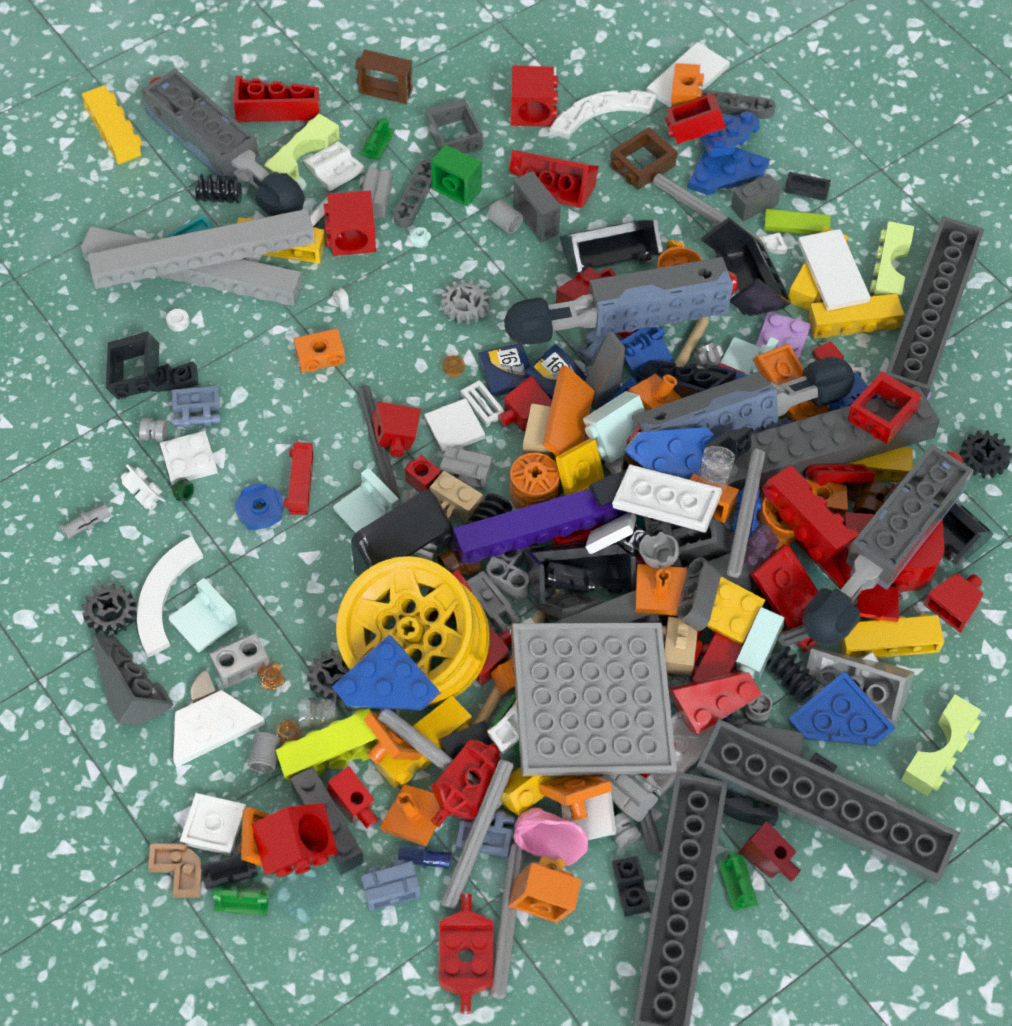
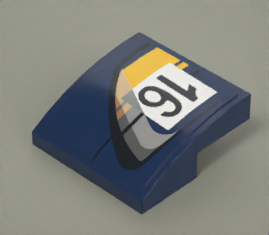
(504, 367)
(547, 367)

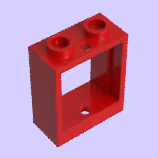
(694, 118)
(893, 391)

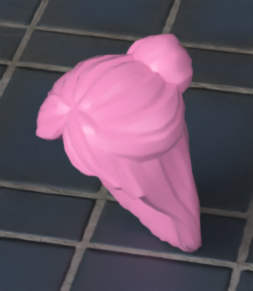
(550, 836)

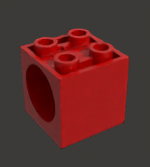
(533, 96)
(350, 223)
(294, 839)

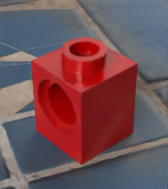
(421, 466)

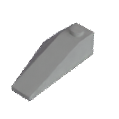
(881, 682)

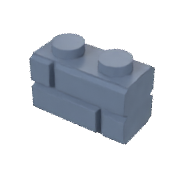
(390, 885)

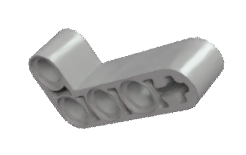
(509, 574)

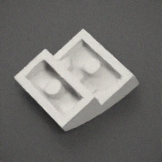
(334, 166)

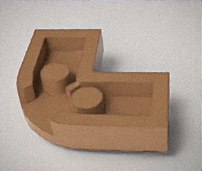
(183, 863)

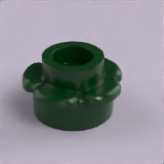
(183, 490)

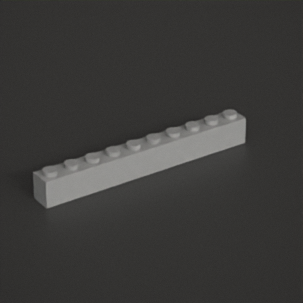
(201, 248)
(234, 276)

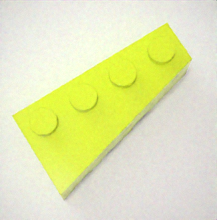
(328, 747)

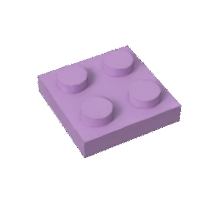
(785, 330)

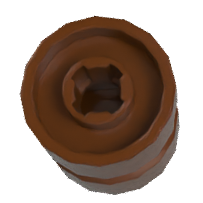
(870, 497)
(451, 562)

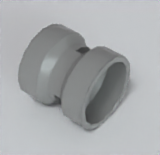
(153, 429)
(762, 706)
(625, 832)

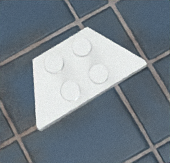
(210, 725)

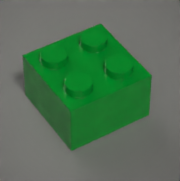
(456, 175)

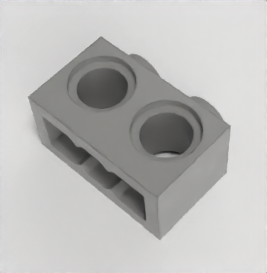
(243, 666)

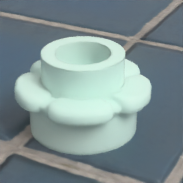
(419, 241)

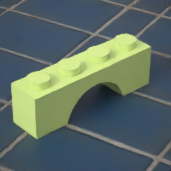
(313, 137)
(896, 244)
(926, 768)

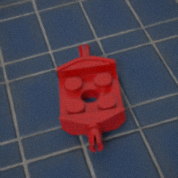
(452, 788)
(465, 932)

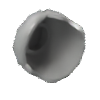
(659, 550)

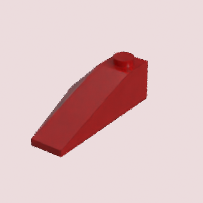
(565, 179)

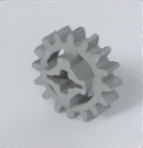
(465, 301)

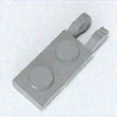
(492, 601)

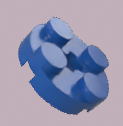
(261, 518)

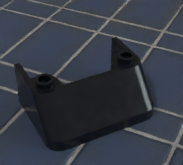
(612, 244)
(756, 276)
(402, 532)
(961, 532)
(613, 566)

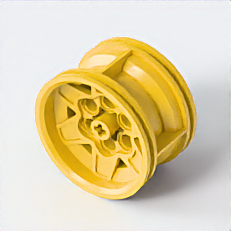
(400, 579)

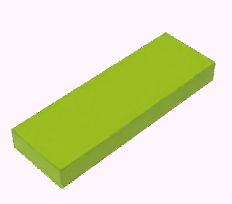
(795, 222)

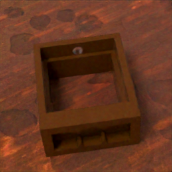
(382, 88)
(656, 145)

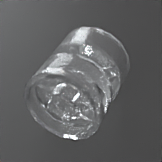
(716, 467)
(317, 714)

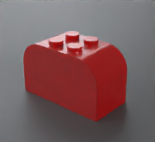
(918, 571)

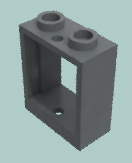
(456, 111)
(537, 206)

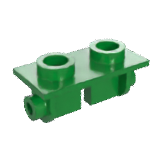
(377, 140)
(737, 882)
(241, 900)

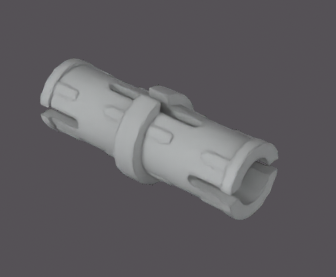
(85, 521)

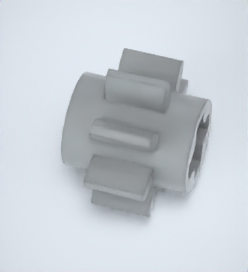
(708, 354)

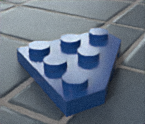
(736, 132)
(727, 171)
(670, 451)
(386, 680)
(841, 715)

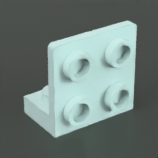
(741, 354)
(367, 502)
(204, 617)

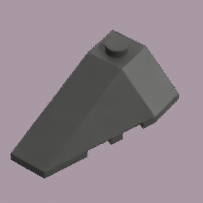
(606, 370)
(127, 688)

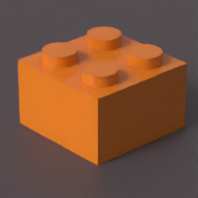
(545, 892)

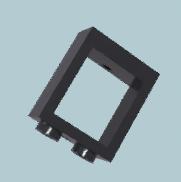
(127, 349)

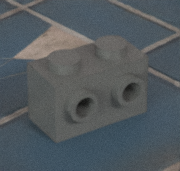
(755, 197)

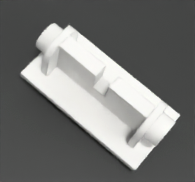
(148, 493)

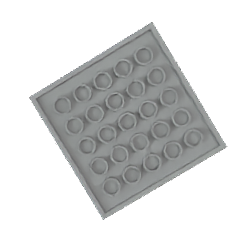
(592, 699)

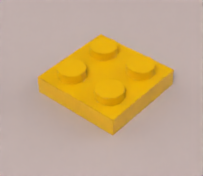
(580, 467)
(734, 611)

